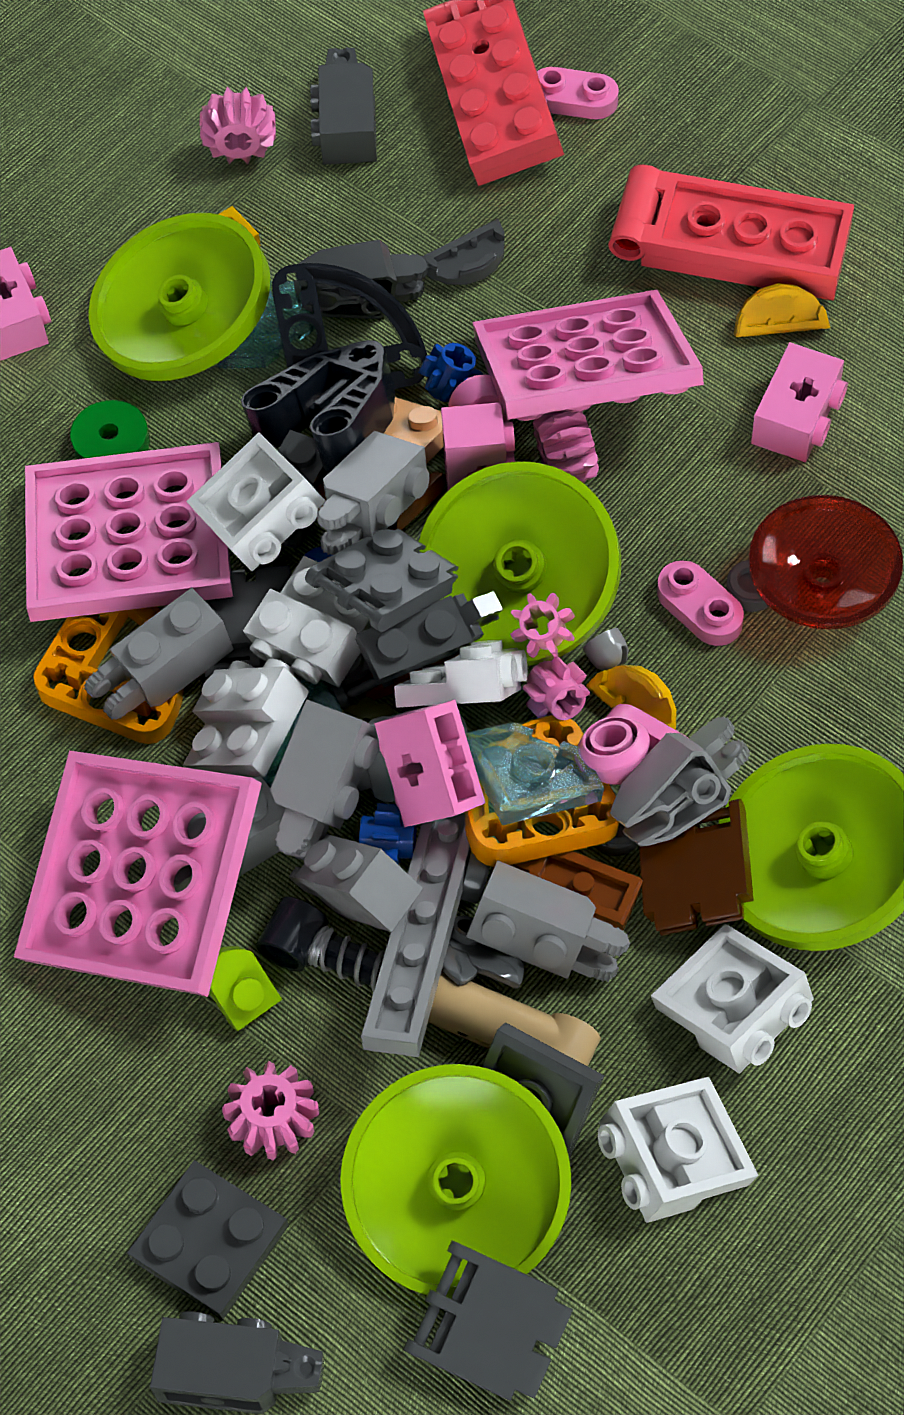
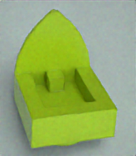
(241, 987)

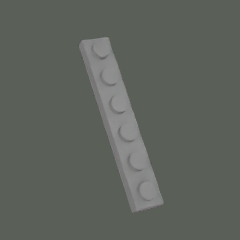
(419, 941)

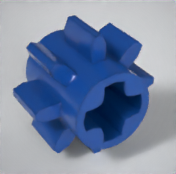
(447, 368)
(388, 832)

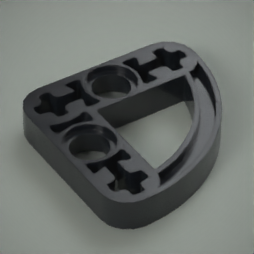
(359, 285)

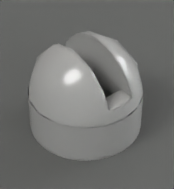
(607, 650)

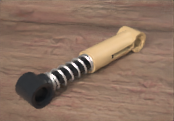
(301, 938)

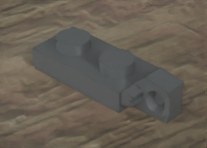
(427, 635)

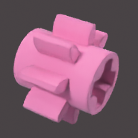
(528, 624)
(556, 689)

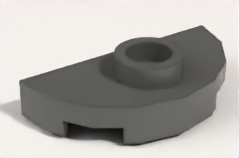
(468, 257)

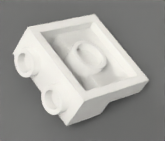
(256, 502)
(307, 629)
(475, 676)
(245, 718)
(735, 998)
(674, 1148)

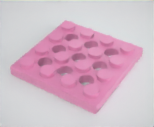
(586, 355)
(102, 551)
(200, 908)

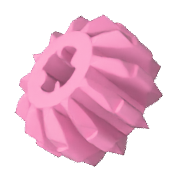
(237, 125)
(566, 443)
(289, 1118)

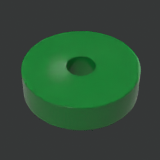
(106, 419)

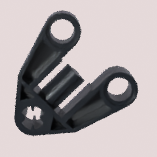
(333, 392)

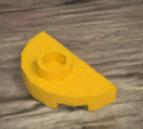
(780, 310)
(637, 688)

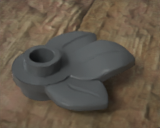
(468, 957)

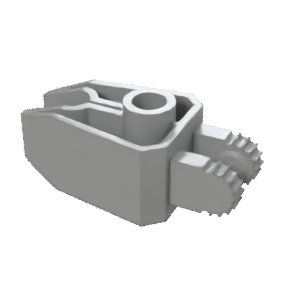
(679, 783)

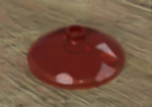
(827, 540)

